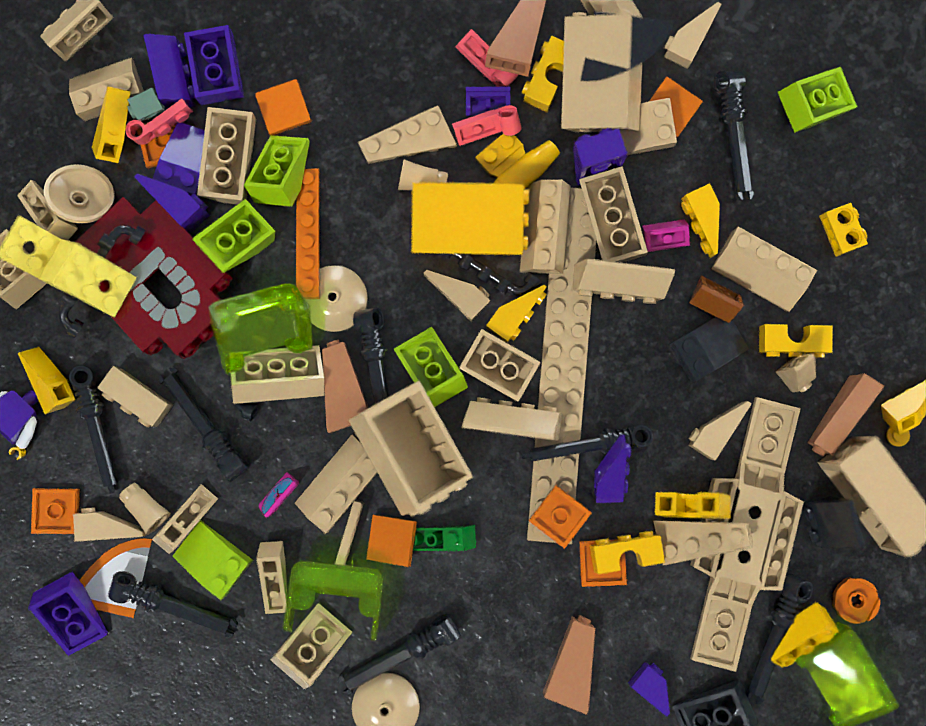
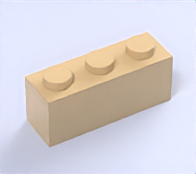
(134, 397)

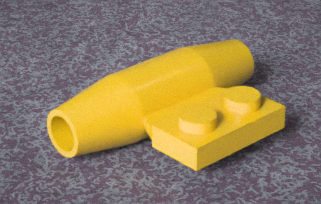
(510, 164)

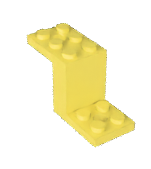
(66, 266)

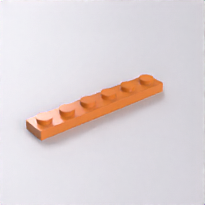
(308, 235)

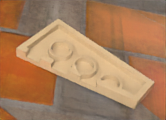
(415, 135)
(700, 539)

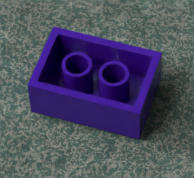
(214, 65)

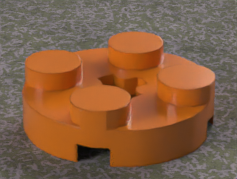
(869, 600)

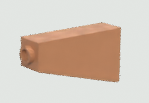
(516, 41)
(341, 386)
(844, 413)
(572, 668)

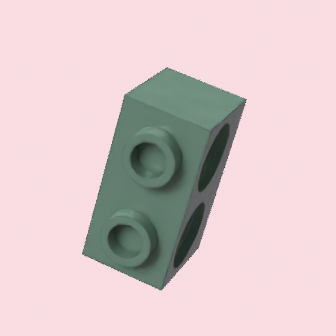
(145, 106)

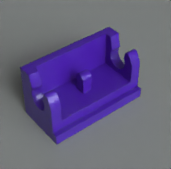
(485, 99)

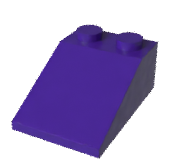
(598, 153)
(181, 159)
(183, 207)
(68, 613)

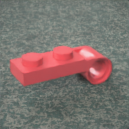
(475, 51)
(488, 123)
(160, 125)

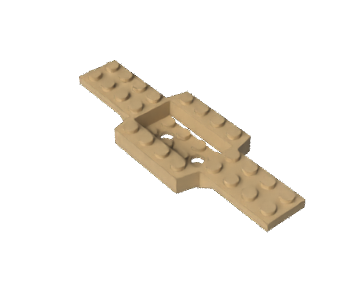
(772, 535)

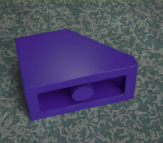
(651, 686)

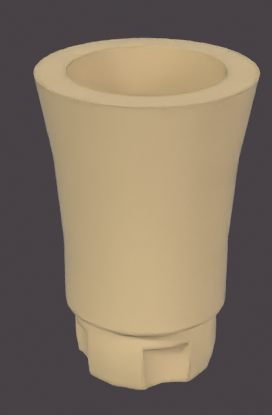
(416, 173)
(144, 508)

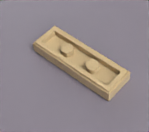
(349, 532)

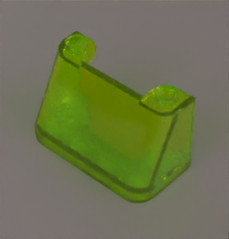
(260, 323)
(848, 679)

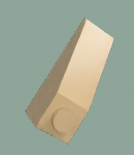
(689, 38)
(33, 199)
(463, 295)
(798, 373)
(714, 435)
(185, 519)
(102, 525)
(273, 576)

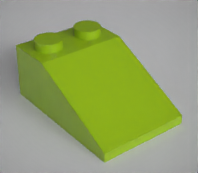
(817, 99)
(278, 171)
(235, 236)
(432, 365)
(212, 560)

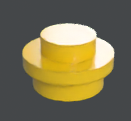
(896, 440)

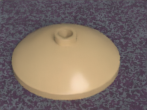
(78, 184)
(350, 294)
(390, 692)

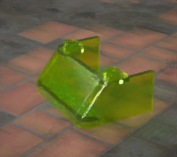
(338, 580)

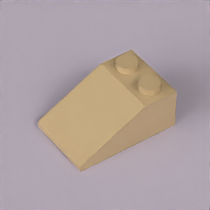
(656, 128)
(16, 284)
(311, 646)

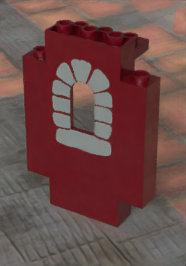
(175, 253)

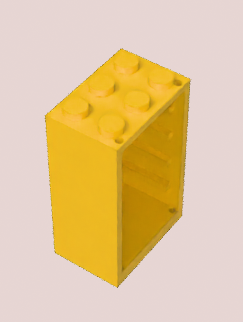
(469, 218)

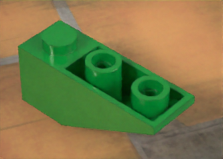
(445, 538)

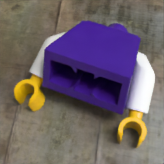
(18, 419)

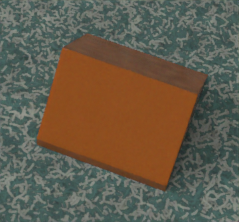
(716, 299)

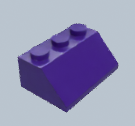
(169, 69)

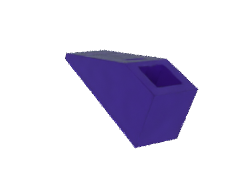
(611, 472)

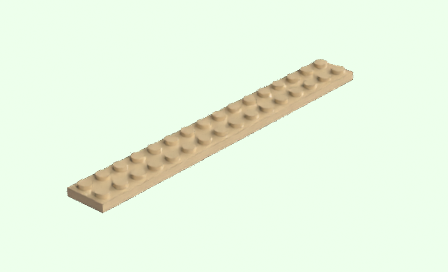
(564, 361)

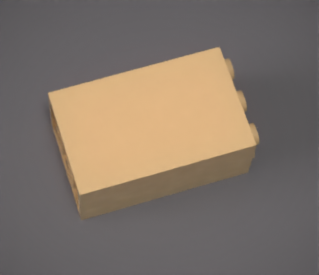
(606, 102)
(411, 450)
(880, 493)

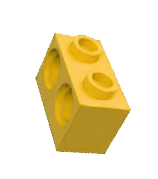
(837, 231)

